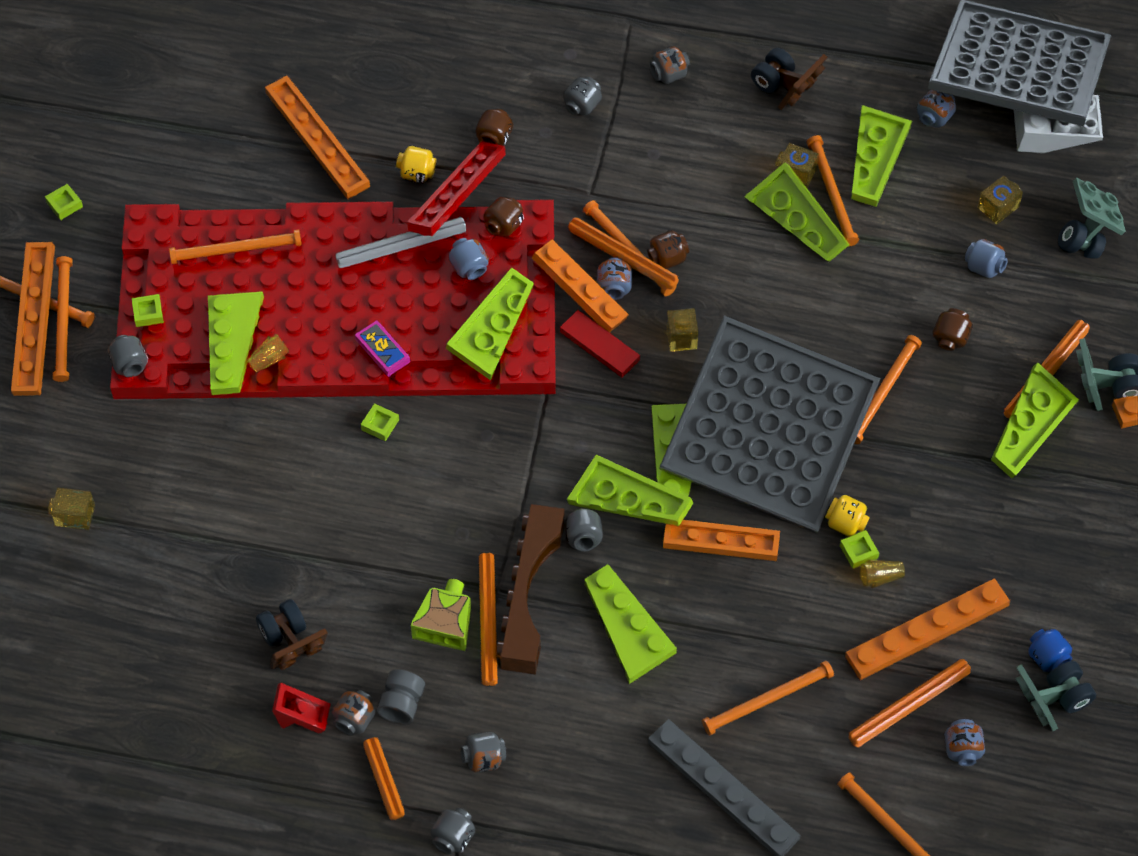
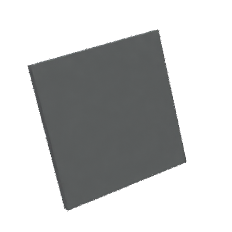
(1020, 62)
(770, 424)

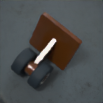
(779, 70)
(289, 623)

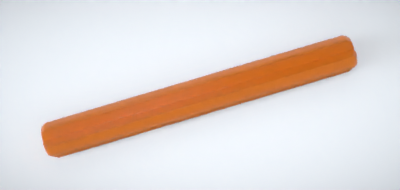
(624, 253)
(1057, 356)
(488, 619)
(909, 703)

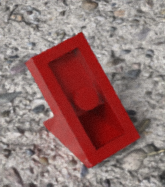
(300, 708)

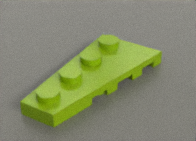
(877, 150)
(794, 207)
(488, 329)
(231, 337)
(1034, 418)
(664, 423)
(624, 492)
(633, 632)

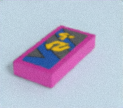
(382, 348)

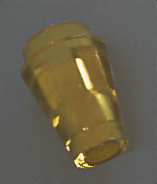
(268, 353)
(879, 572)

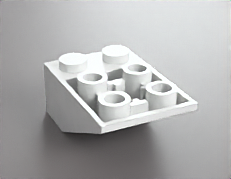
(1047, 134)

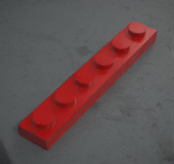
(456, 189)

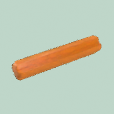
(383, 778)

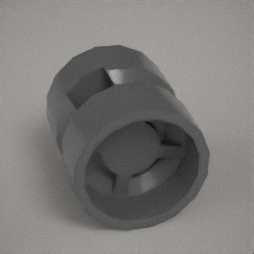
(400, 699)

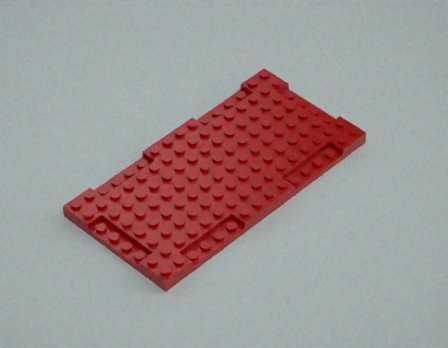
(323, 306)

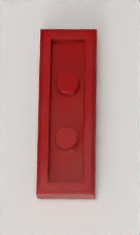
(600, 343)

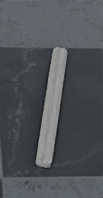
(397, 243)

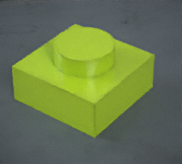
(63, 201)
(147, 310)
(379, 422)
(859, 549)

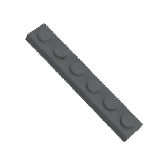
(724, 789)

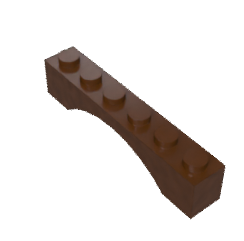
(542, 537)

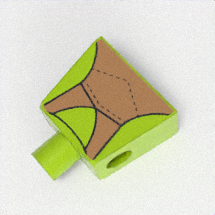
(444, 617)

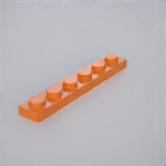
(317, 137)
(33, 319)
(927, 629)

